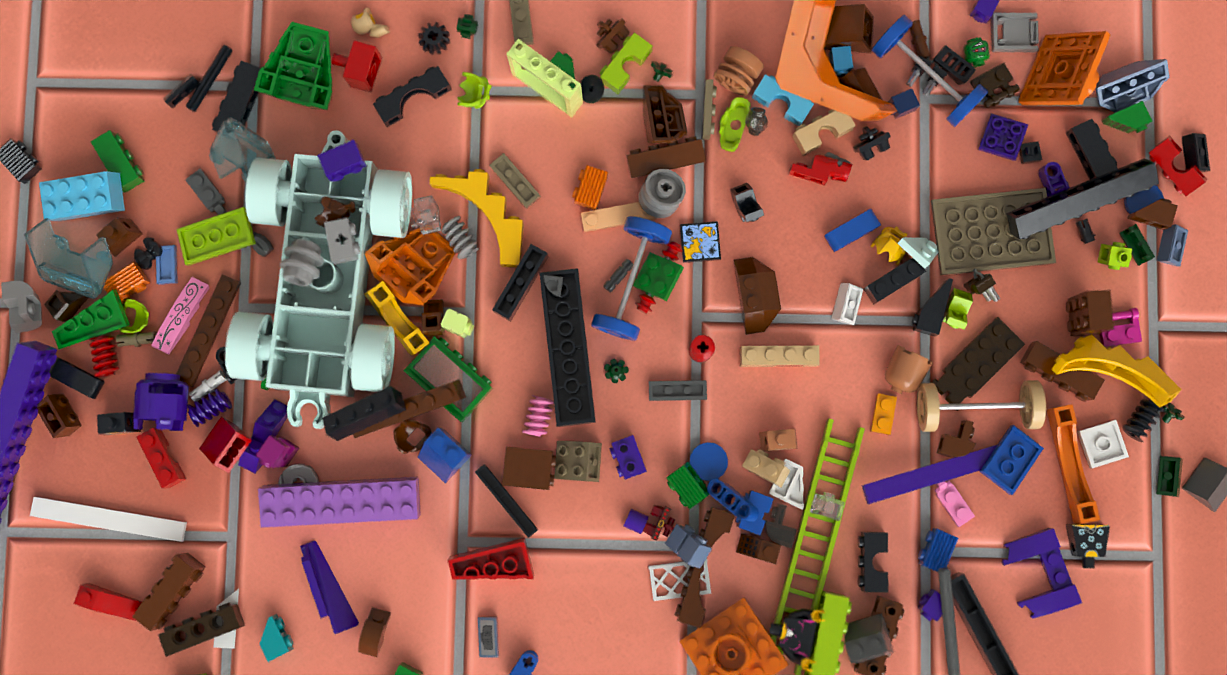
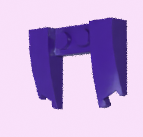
(1063, 592)

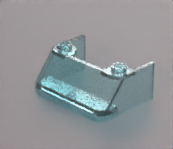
(237, 148)
(64, 268)

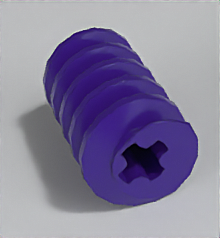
(209, 407)

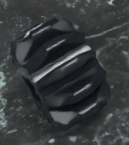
(441, 36)

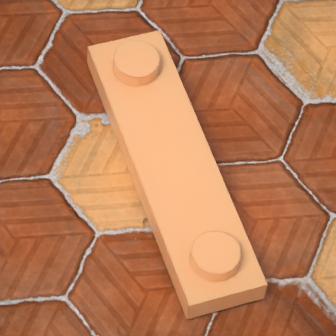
(612, 216)

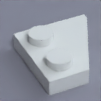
(793, 486)

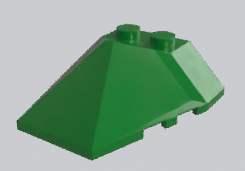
(299, 68)

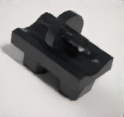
(879, 140)

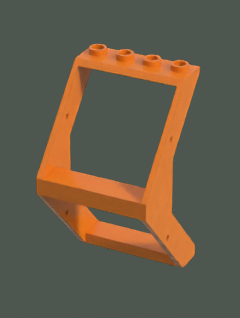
(808, 72)

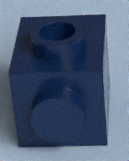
(904, 103)

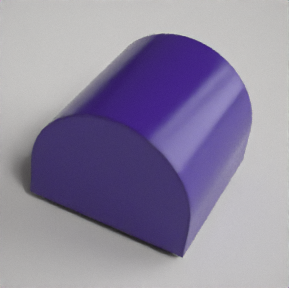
(636, 521)

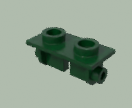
(1140, 249)

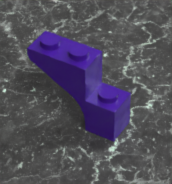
(266, 425)

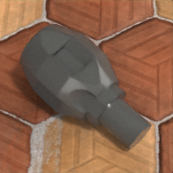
(263, 245)

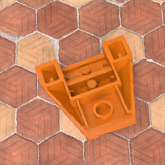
(411, 265)

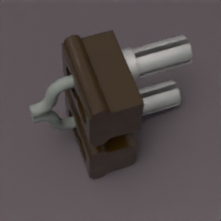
(983, 285)

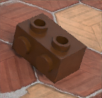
(58, 415)

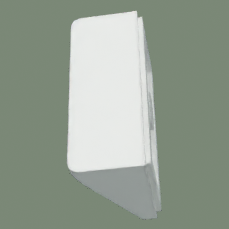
(847, 303)

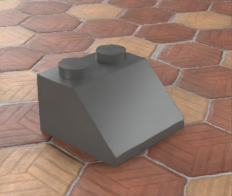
(867, 639)

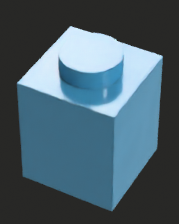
(841, 60)

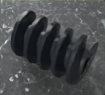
(1141, 419)

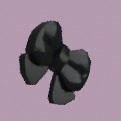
(144, 259)

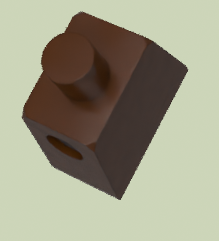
(119, 234)

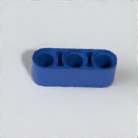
(852, 230)
(740, 504)

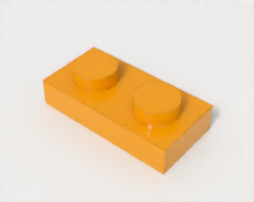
(883, 414)

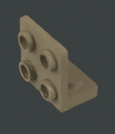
(578, 461)

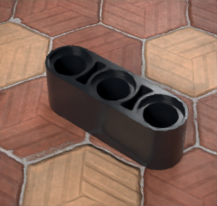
(76, 378)

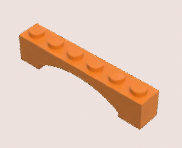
(1080, 499)

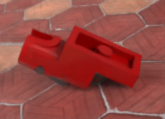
(822, 168)

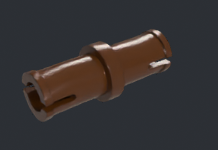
(919, 39)

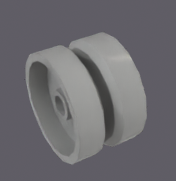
(662, 193)

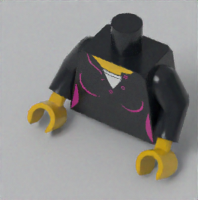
(798, 635)

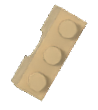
(807, 136)

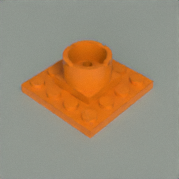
(1065, 69)
(737, 631)

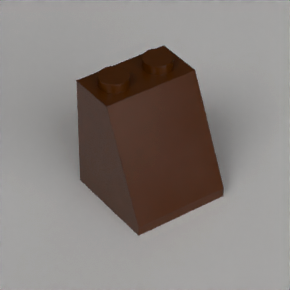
(851, 27)

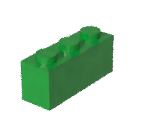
(118, 159)

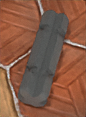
(618, 275)

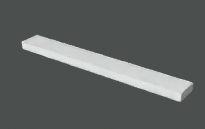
(108, 519)

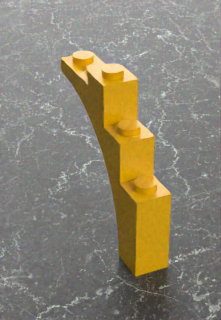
(475, 189)
(1116, 362)

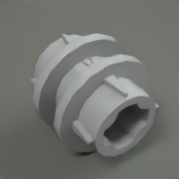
(302, 261)

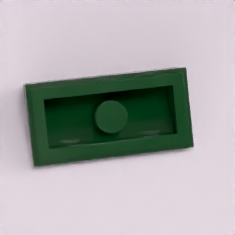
(1169, 476)

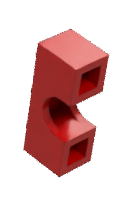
(1185, 180)
(164, 467)

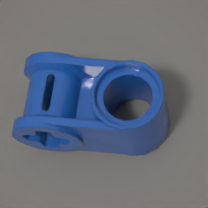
(521, 667)

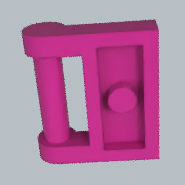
(1123, 333)

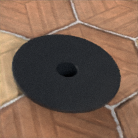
(592, 88)

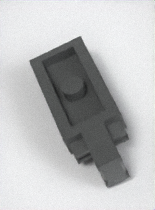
(206, 192)

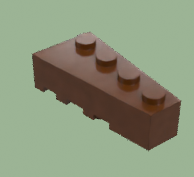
(169, 591)

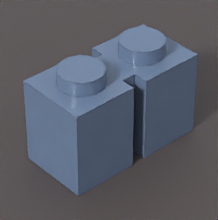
(691, 547)

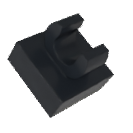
(1030, 152)

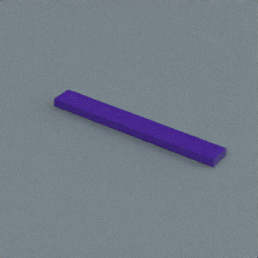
(926, 475)

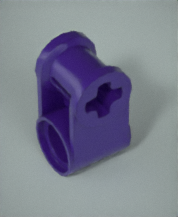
(1055, 181)

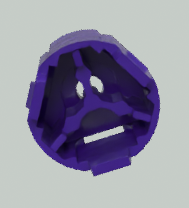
(161, 400)

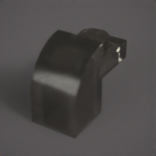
(776, 531)

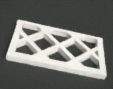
(671, 594)

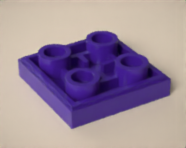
(1003, 137)

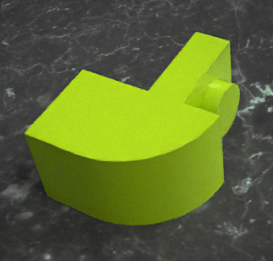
(957, 309)

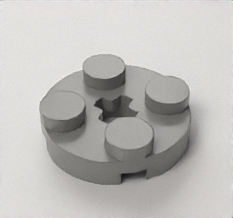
(295, 471)

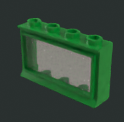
(439, 366)

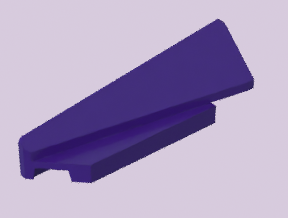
(326, 590)

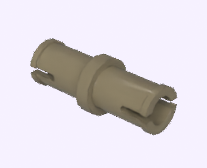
(136, 339)

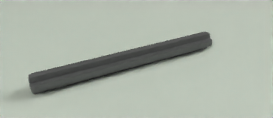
(949, 621)

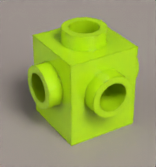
(1115, 255)

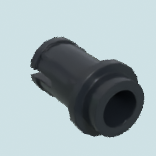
(1086, 233)

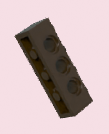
(173, 643)

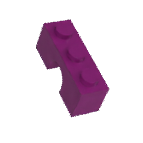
(277, 452)

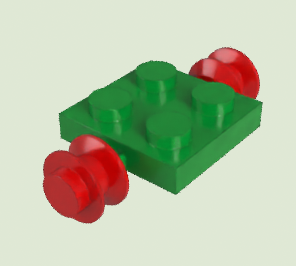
(658, 276)

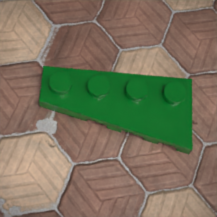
(98, 319)

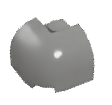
(23, 306)

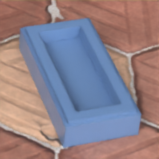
(167, 266)

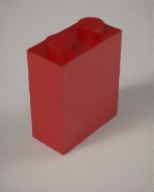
(225, 444)

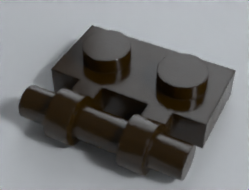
(994, 79)

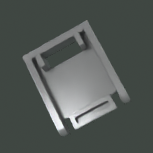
(1016, 31)

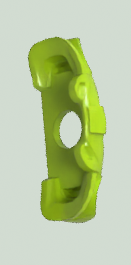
(737, 111)

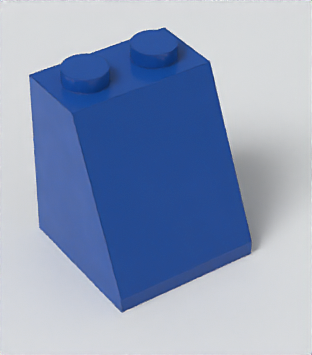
(443, 454)

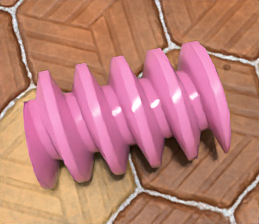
(538, 416)

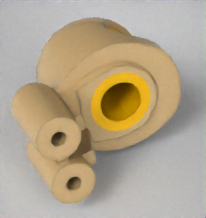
(365, 23)

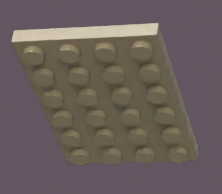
(976, 233)

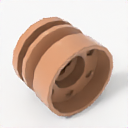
(738, 70)

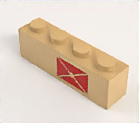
(779, 356)

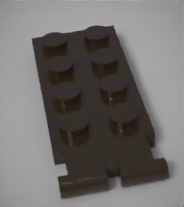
(978, 362)

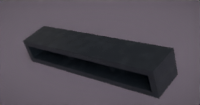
(980, 627)

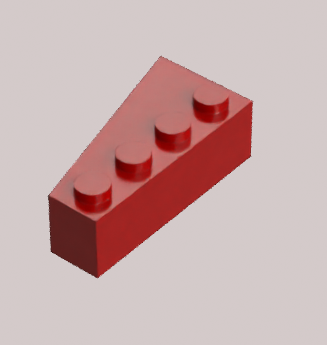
(497, 561)

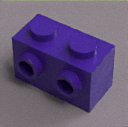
(342, 161)
(628, 457)

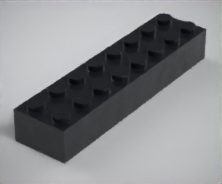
(568, 351)

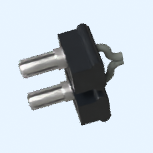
(918, 71)

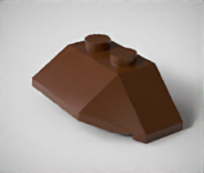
(662, 115)
(757, 294)

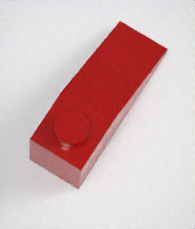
(106, 601)

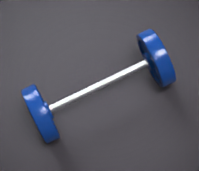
(893, 37)
(647, 231)

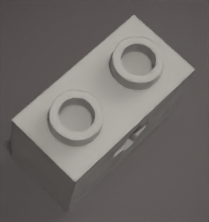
(335, 231)

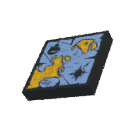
(700, 242)

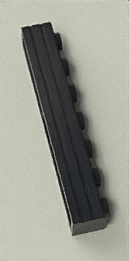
(506, 501)

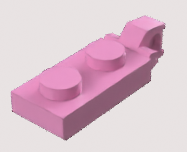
(953, 503)

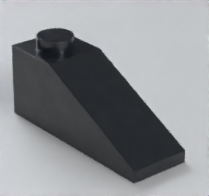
(930, 316)

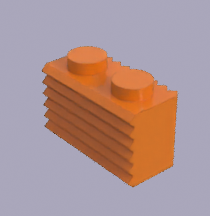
(590, 187)
(127, 281)

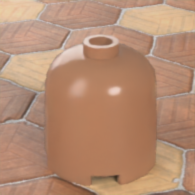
(906, 370)

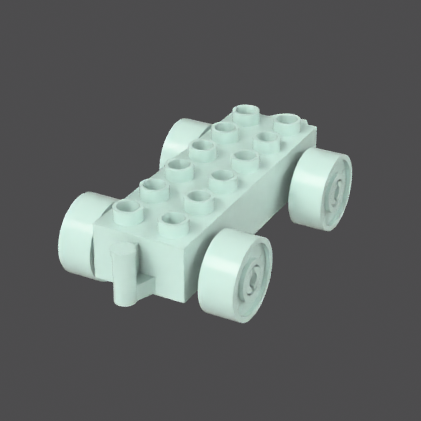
(318, 329)

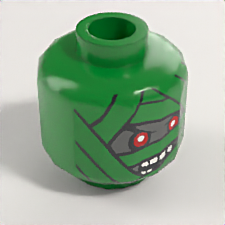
(976, 52)

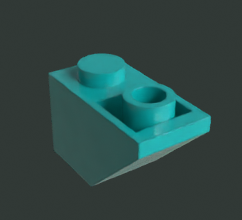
(274, 639)

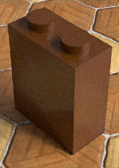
(528, 468)

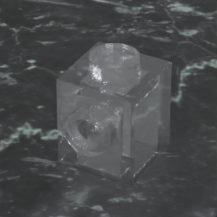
(827, 506)

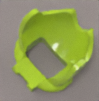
(473, 90)
(141, 317)

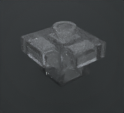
(425, 215)

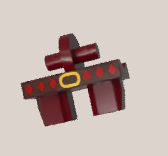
(655, 530)

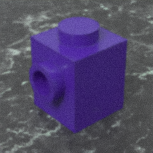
(931, 605)

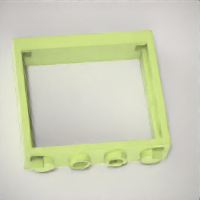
(544, 78)

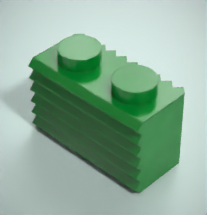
(687, 485)

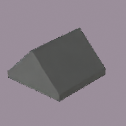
(1208, 484)

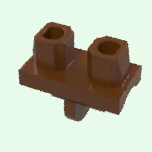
(617, 29)

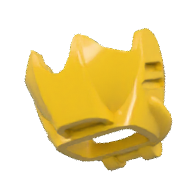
(888, 242)

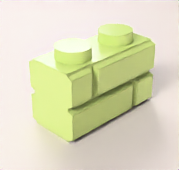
(457, 323)

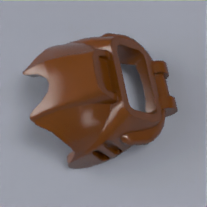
(334, 211)
(404, 430)

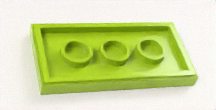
(215, 236)

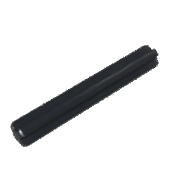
(209, 78)

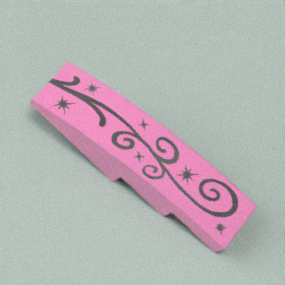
(179, 315)

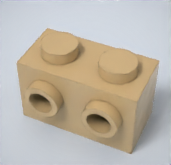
(766, 468)

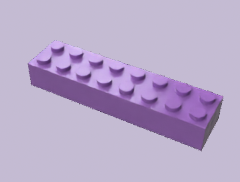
(339, 502)

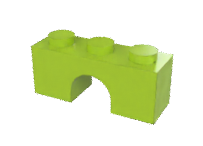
(633, 49)

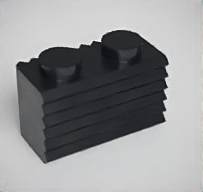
(18, 161)

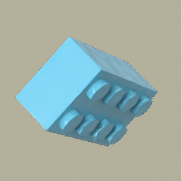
(82, 196)

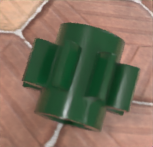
(467, 26)

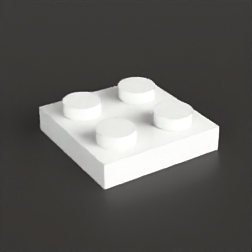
(1103, 444)

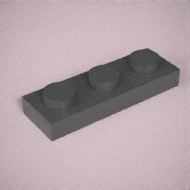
(677, 390)

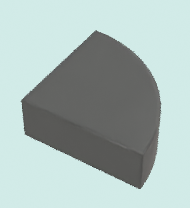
(553, 284)

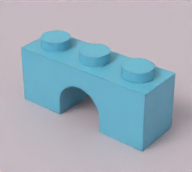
(769, 90)

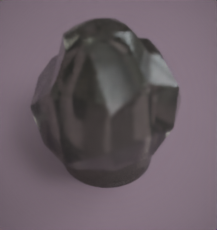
(756, 121)

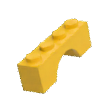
(390, 312)

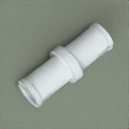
(208, 386)

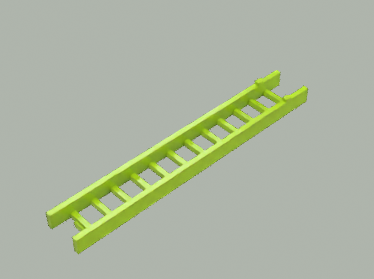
(806, 513)

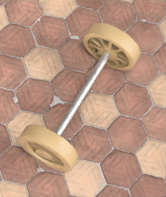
(1031, 406)

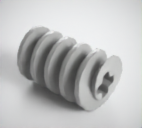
(458, 238)

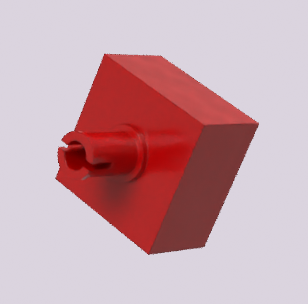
(360, 66)

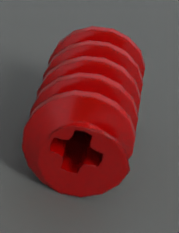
(707, 343)
(103, 356)

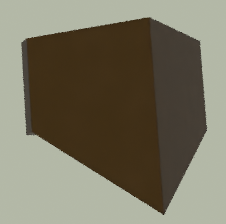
(64, 304)

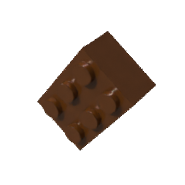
(1090, 313)

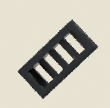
(955, 75)

